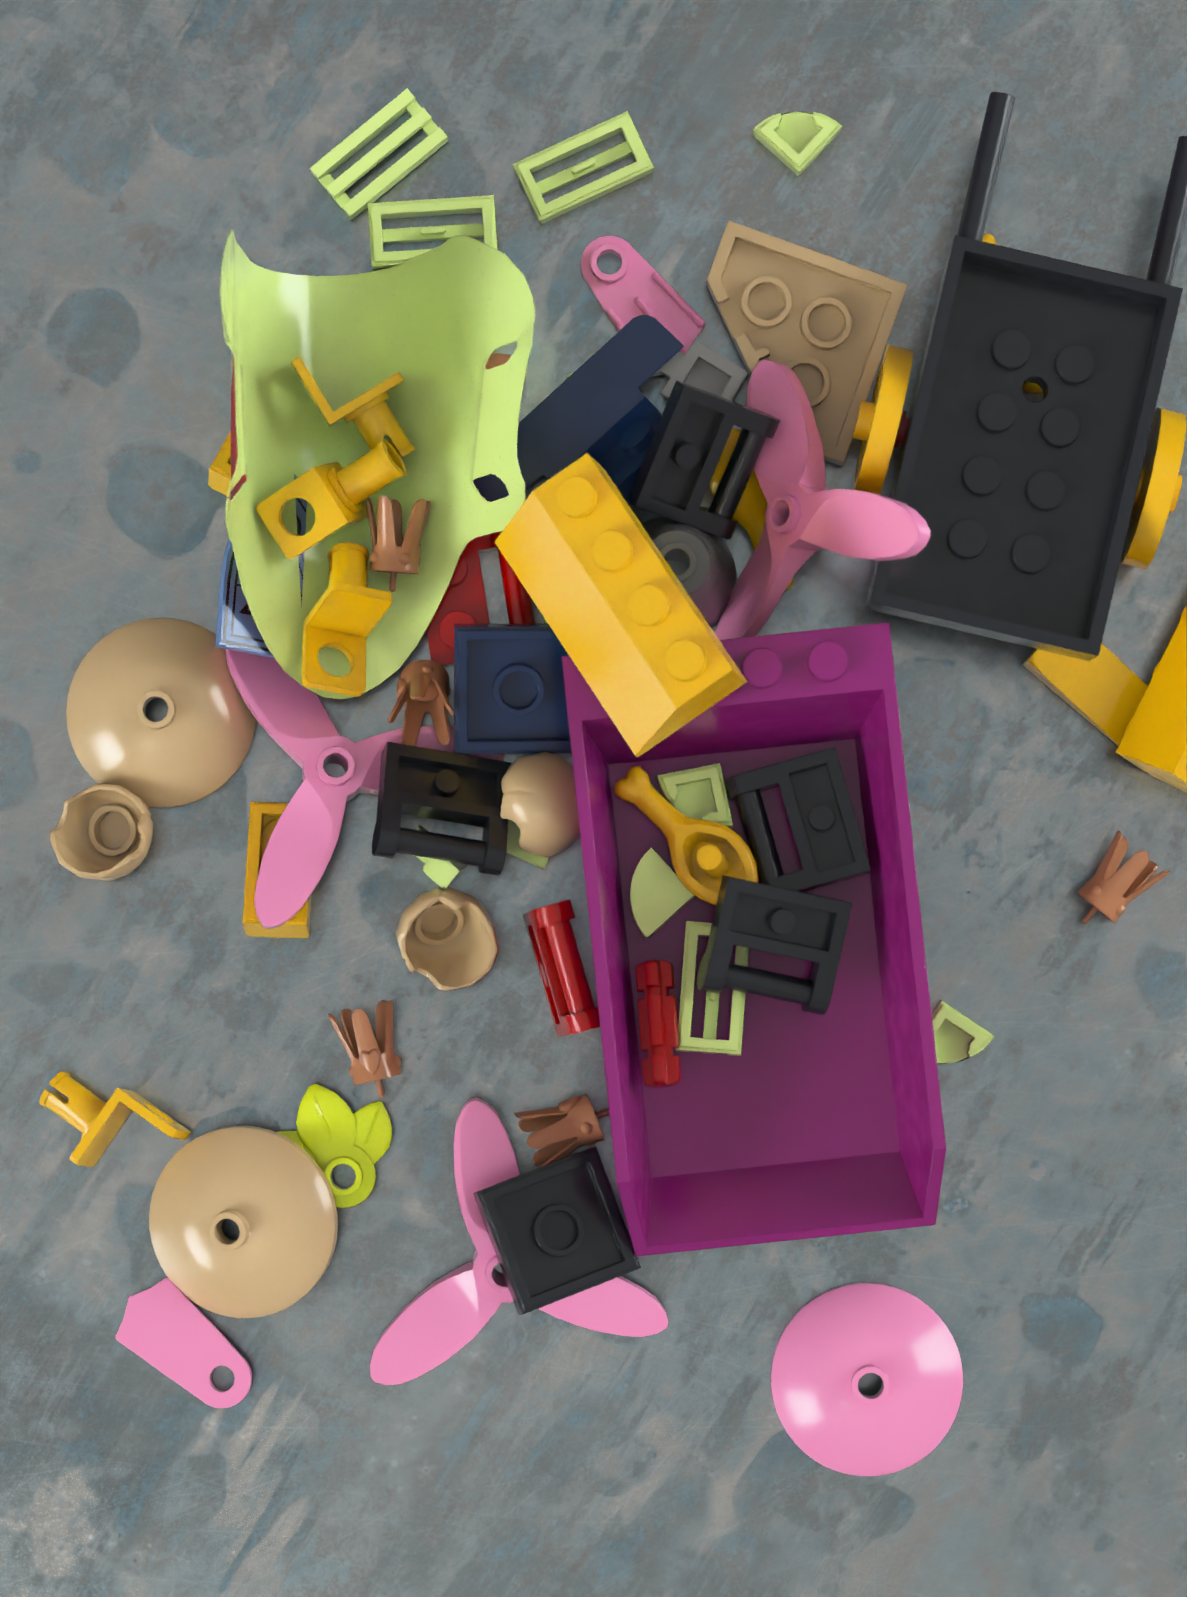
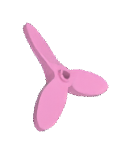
(802, 512)
(313, 818)
(465, 1299)

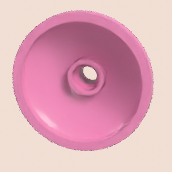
(859, 1333)

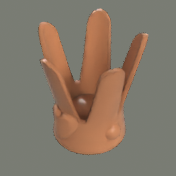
(390, 550)
(423, 689)
(1112, 890)
(369, 1057)
(561, 1128)

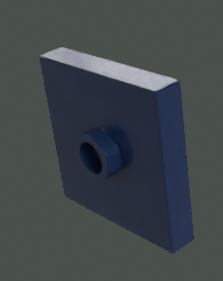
(509, 690)

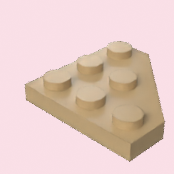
(810, 315)

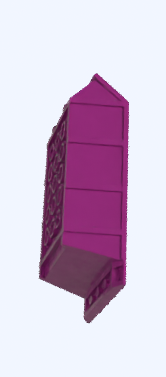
(821, 1115)

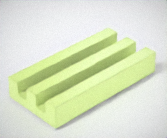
(363, 135)
(632, 146)
(424, 208)
(708, 1043)

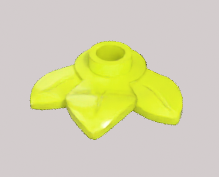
(338, 1136)

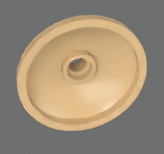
(198, 740)
(273, 1197)

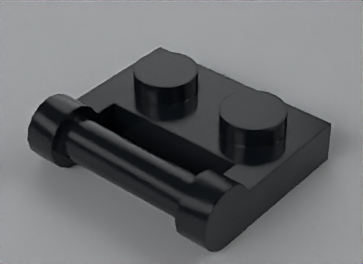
(687, 453)
(443, 789)
(818, 817)
(777, 923)

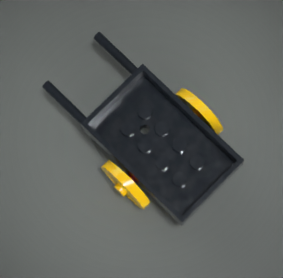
(1021, 494)

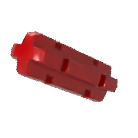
(658, 1023)

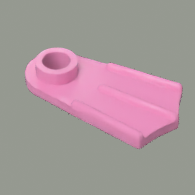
(637, 291)
(182, 1344)

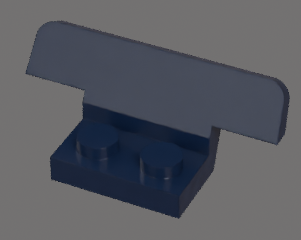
(596, 412)

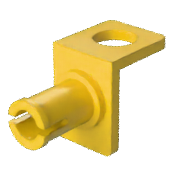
(367, 411)
(334, 494)
(343, 621)
(100, 1119)

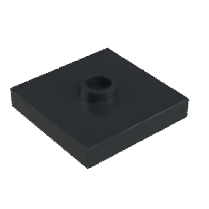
(557, 1230)

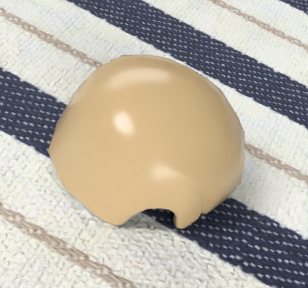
(542, 803)
(103, 833)
(447, 938)

